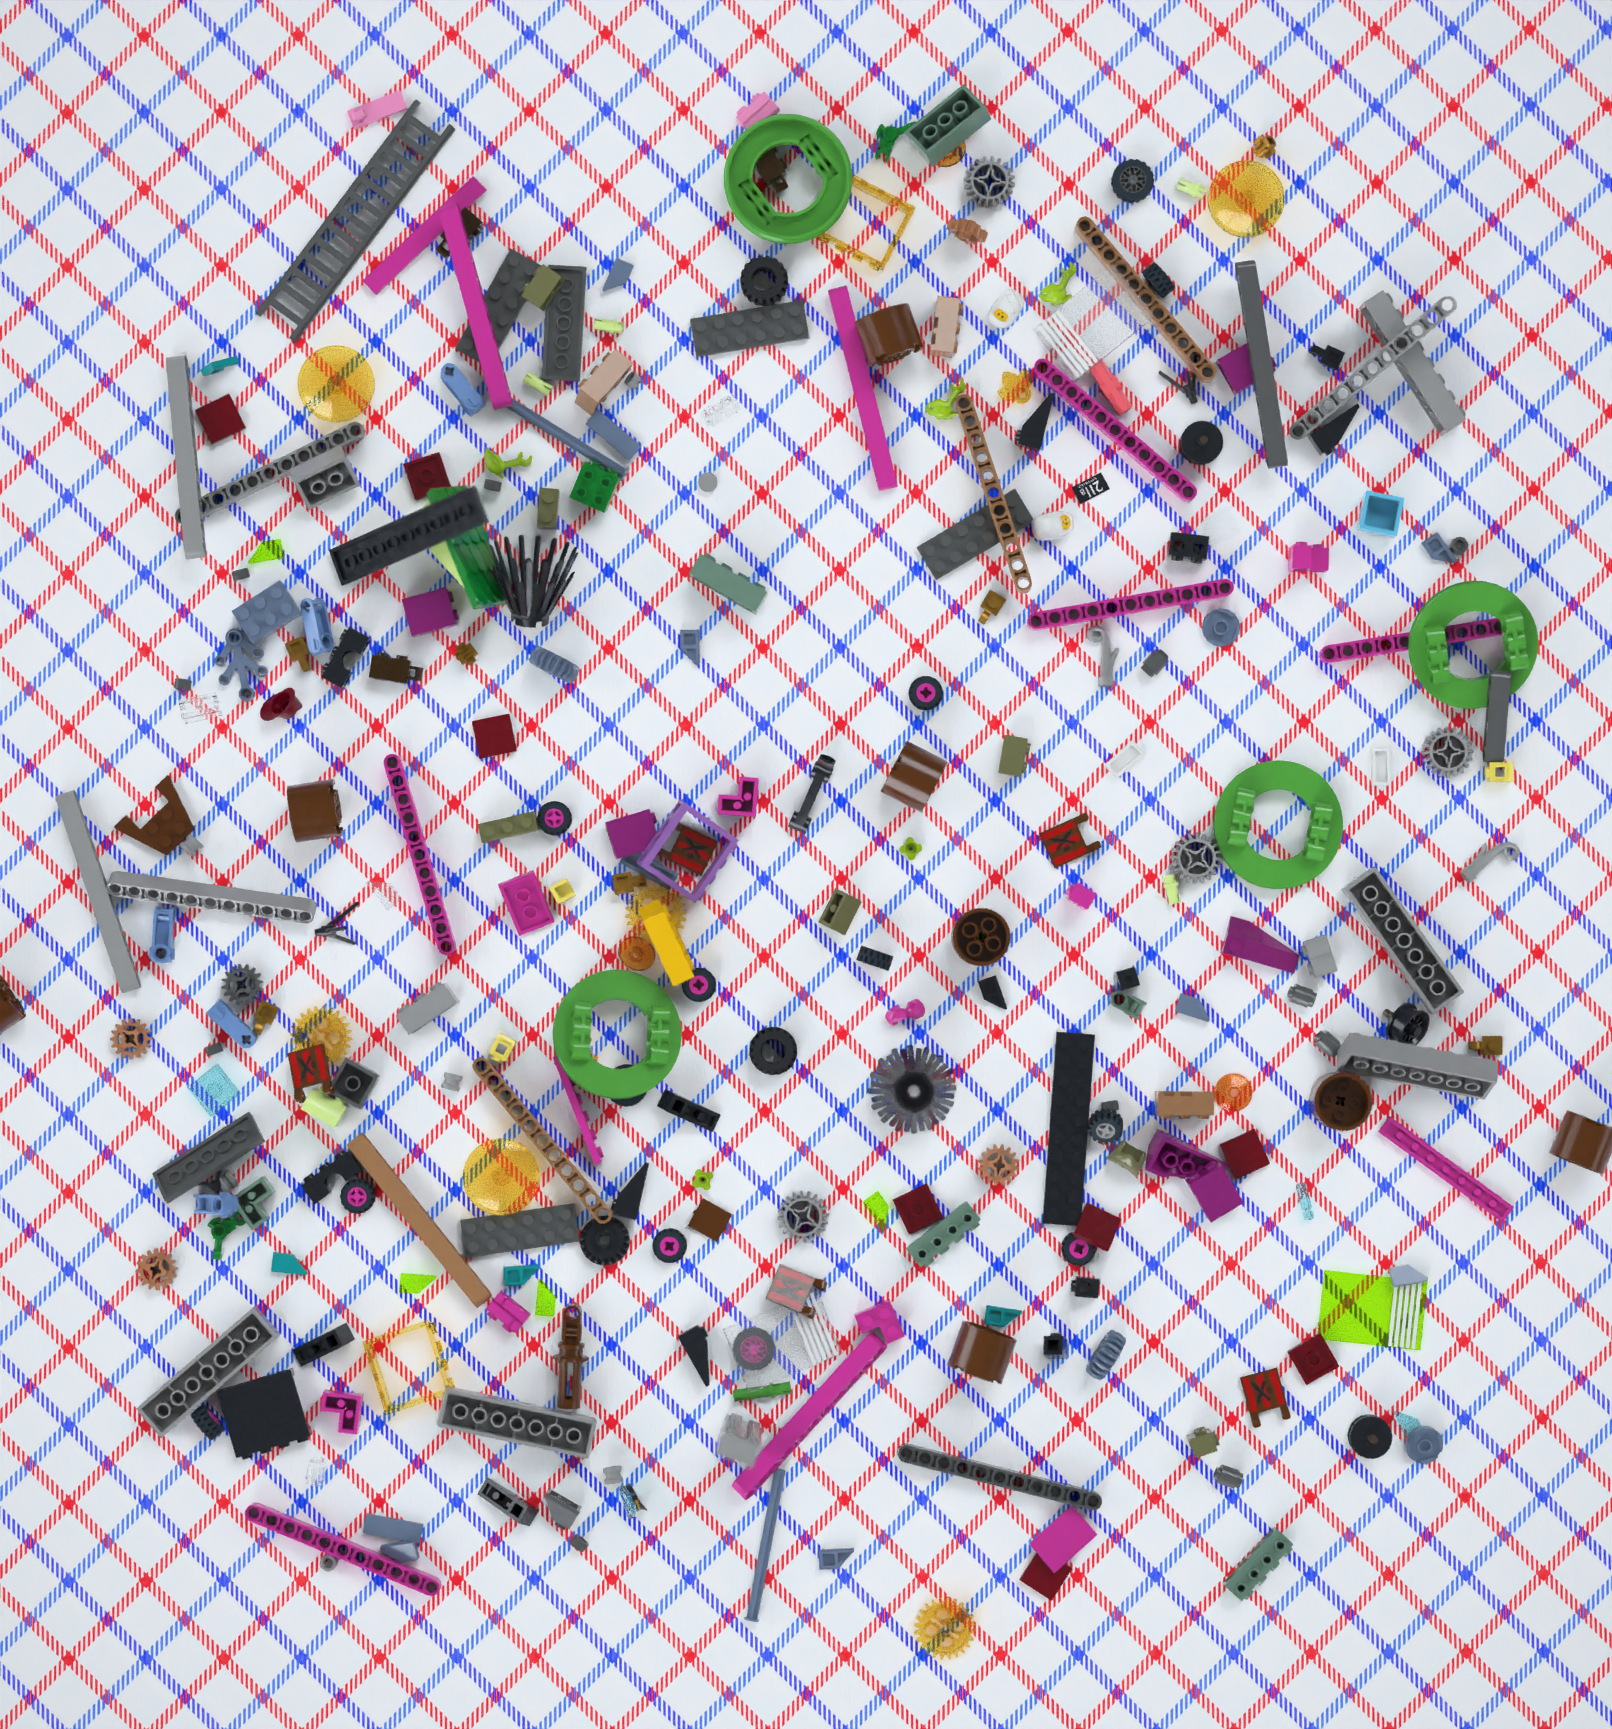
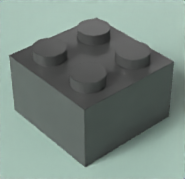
(354, 1083)

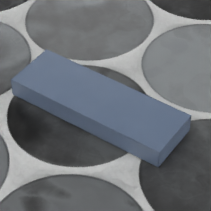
(613, 435)
(630, 861)
(392, 1528)

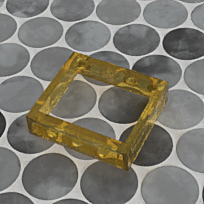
(886, 198)
(378, 1374)

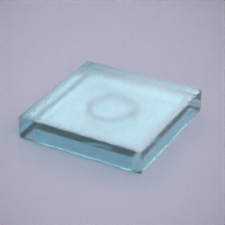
(214, 1090)

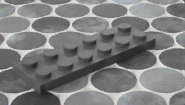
(502, 300)
(565, 326)
(749, 328)
(971, 537)
(208, 1157)
(520, 1230)

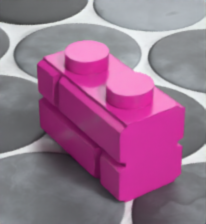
(1080, 896)
(508, 1312)

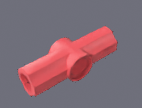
(1111, 388)

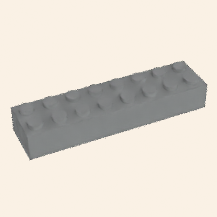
(1414, 365)
(1402, 940)
(1417, 1066)
(208, 1371)
(516, 1422)
(739, 1440)

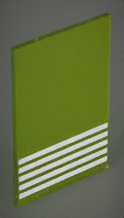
(1371, 1310)

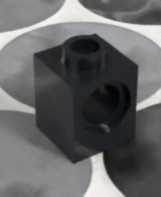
(1127, 978)
(1091, 1293)

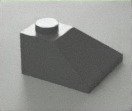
(561, 1509)

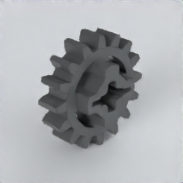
(249, 989)

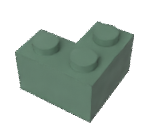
(250, 1199)

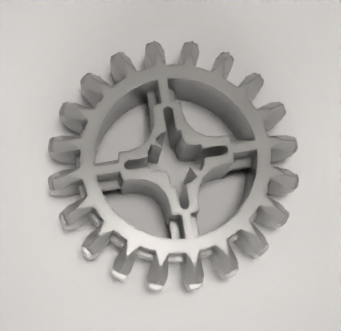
(997, 182)
(1447, 760)
(1185, 871)
(794, 1231)

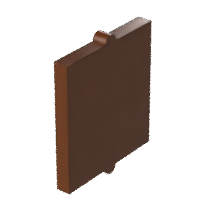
(709, 1219)

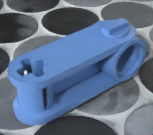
(462, 390)
(317, 626)
(163, 935)
(231, 1023)
(219, 1204)

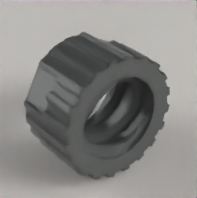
(492, 485)
(1454, 549)
(240, 574)
(182, 684)
(214, 1049)
(1113, 1105)
(579, 1543)

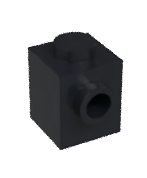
(1055, 1346)

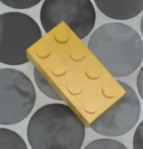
(667, 941)

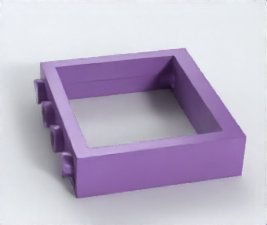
(662, 836)

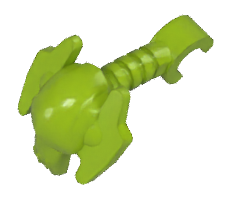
(1057, 293)
(943, 409)
(497, 466)

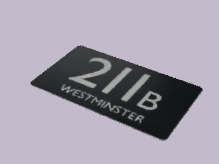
(1090, 488)

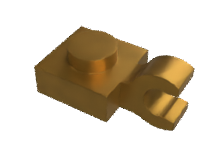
(992, 604)
(297, 651)
(625, 883)
(265, 1014)
(1490, 1045)

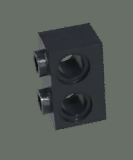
(1188, 542)

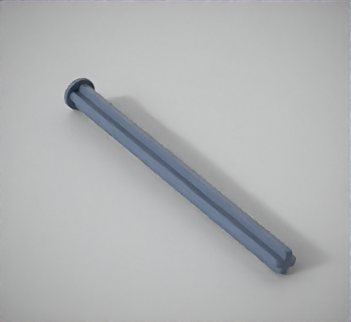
(567, 438)
(765, 1545)

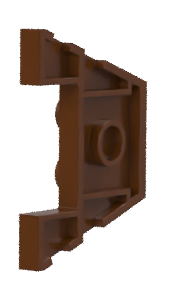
(166, 827)

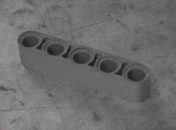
(1496, 716)

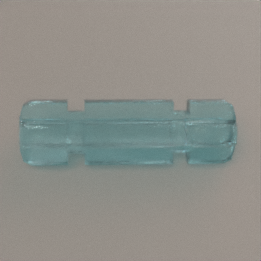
(1304, 1200)

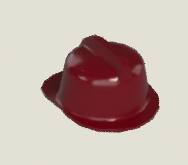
(281, 705)

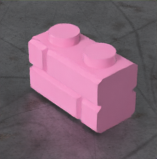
(760, 108)

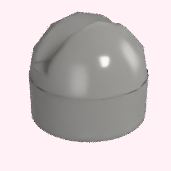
(632, 380)

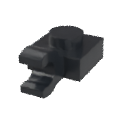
(1329, 356)

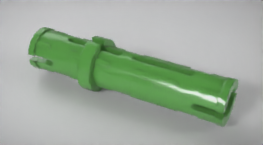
(768, 1391)

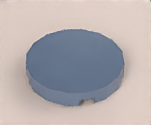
(1221, 627)
(1423, 1444)

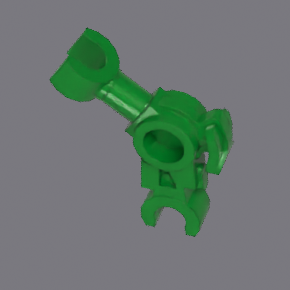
(889, 136)
(220, 1231)

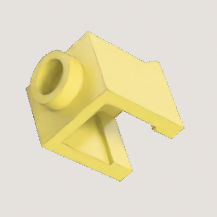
(1489, 771)
(562, 891)
(510, 1043)

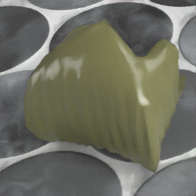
(1128, 1157)

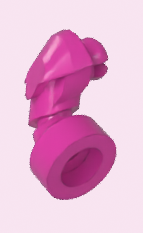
(914, 1010)

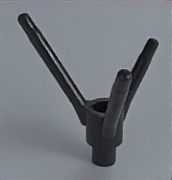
(1190, 388)
(330, 929)
(214, 1183)

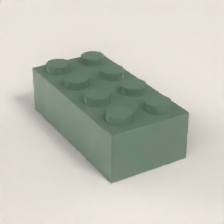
(947, 125)
(728, 584)

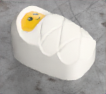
(1006, 309)
(1052, 525)

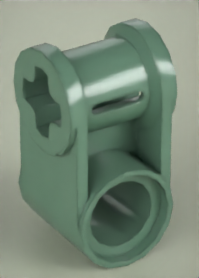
(1128, 1004)

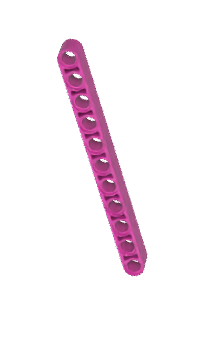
(475, 306)
(862, 388)
(1110, 421)
(1138, 599)
(1450, 631)
(426, 862)
(809, 1415)
(333, 1549)

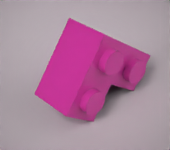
(1308, 558)
(745, 803)
(883, 1316)
(349, 1407)

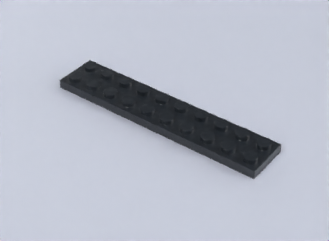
(409, 535)
(1068, 1128)

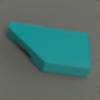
(218, 366)
(286, 1264)
(518, 1274)
(1000, 1316)

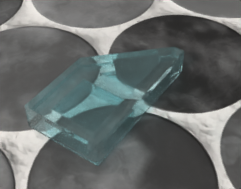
(1406, 1422)

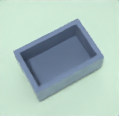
(267, 612)

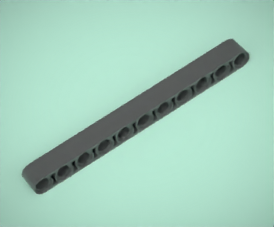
(1261, 364)
(1006, 1483)

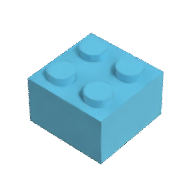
(1380, 514)

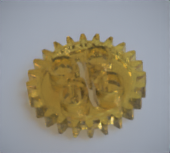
(653, 893)
(334, 1024)
(955, 1614)

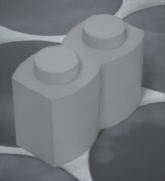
(1319, 956)

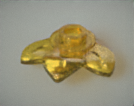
(1014, 384)

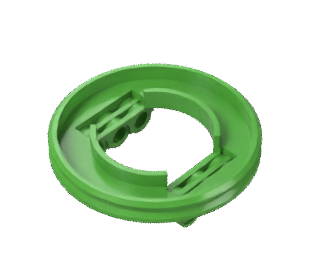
(824, 153)
(1428, 641)
(1234, 816)
(573, 1033)

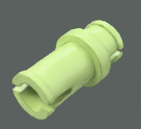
(1191, 188)
(608, 325)
(536, 383)
(1171, 888)

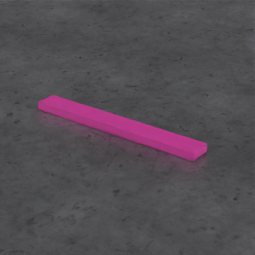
(420, 238)
(1445, 1169)

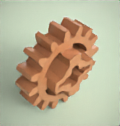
(967, 230)
(121, 1030)
(990, 1163)
(165, 1272)

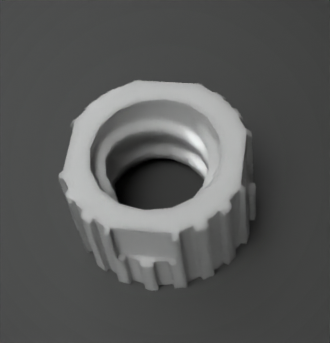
(322, 1562)

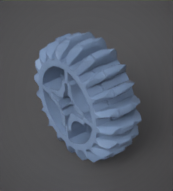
(554, 664)
(1105, 1354)

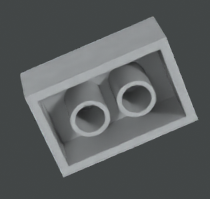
(324, 477)
(426, 1007)

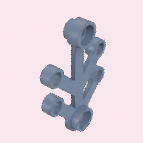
(239, 661)

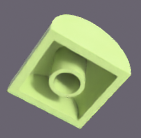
(324, 1107)

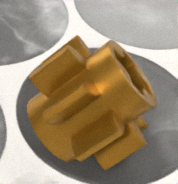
(1264, 146)
(466, 653)

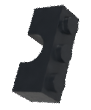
(351, 642)
(317, 1187)

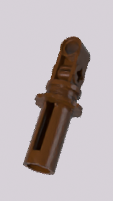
(570, 1352)

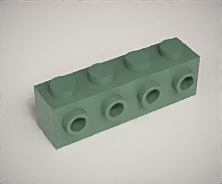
(943, 1234)
(1258, 1564)

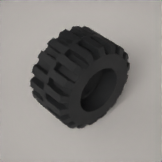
(764, 264)
(761, 1063)

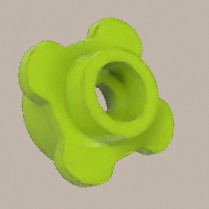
(910, 843)
(706, 1183)

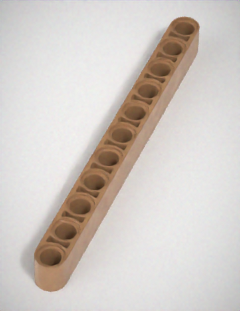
(1155, 303)
(993, 484)
(534, 1134)
(419, 1220)

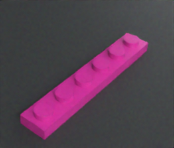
(581, 1116)

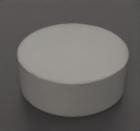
(707, 482)

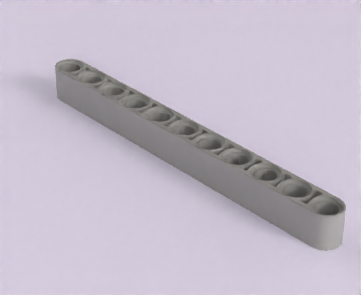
(1382, 365)
(186, 457)
(277, 466)
(96, 889)
(211, 897)

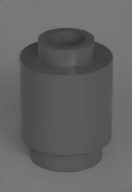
(1155, 662)
(1301, 995)
(1327, 1043)
(1228, 1476)

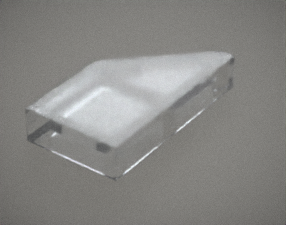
(385, 893)

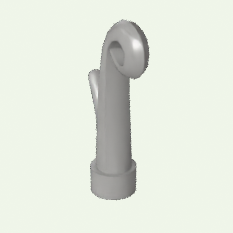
(1107, 658)
(1470, 872)

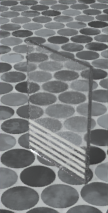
(1093, 323)
(781, 1343)

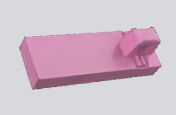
(377, 110)

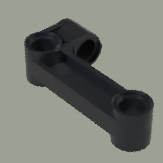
(821, 773)

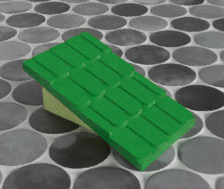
(468, 559)

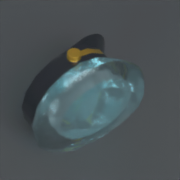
(630, 1500)

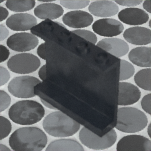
(263, 1414)

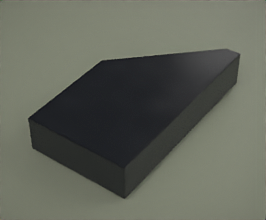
(991, 991)

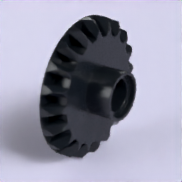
(604, 1253)

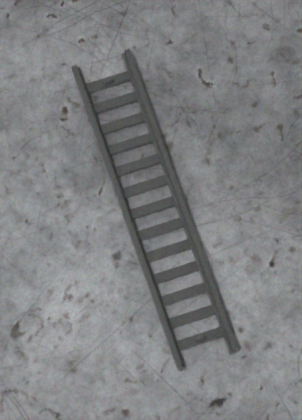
(371, 232)

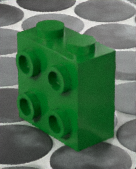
(595, 485)

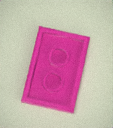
(526, 903)
(1063, 1539)

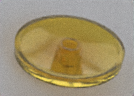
(1246, 199)
(336, 383)
(501, 1176)

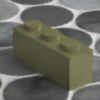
(508, 827)

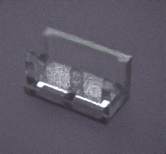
(200, 708)

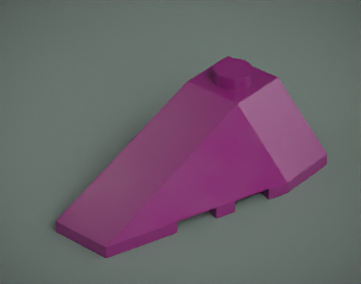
(1255, 945)
(1175, 1157)

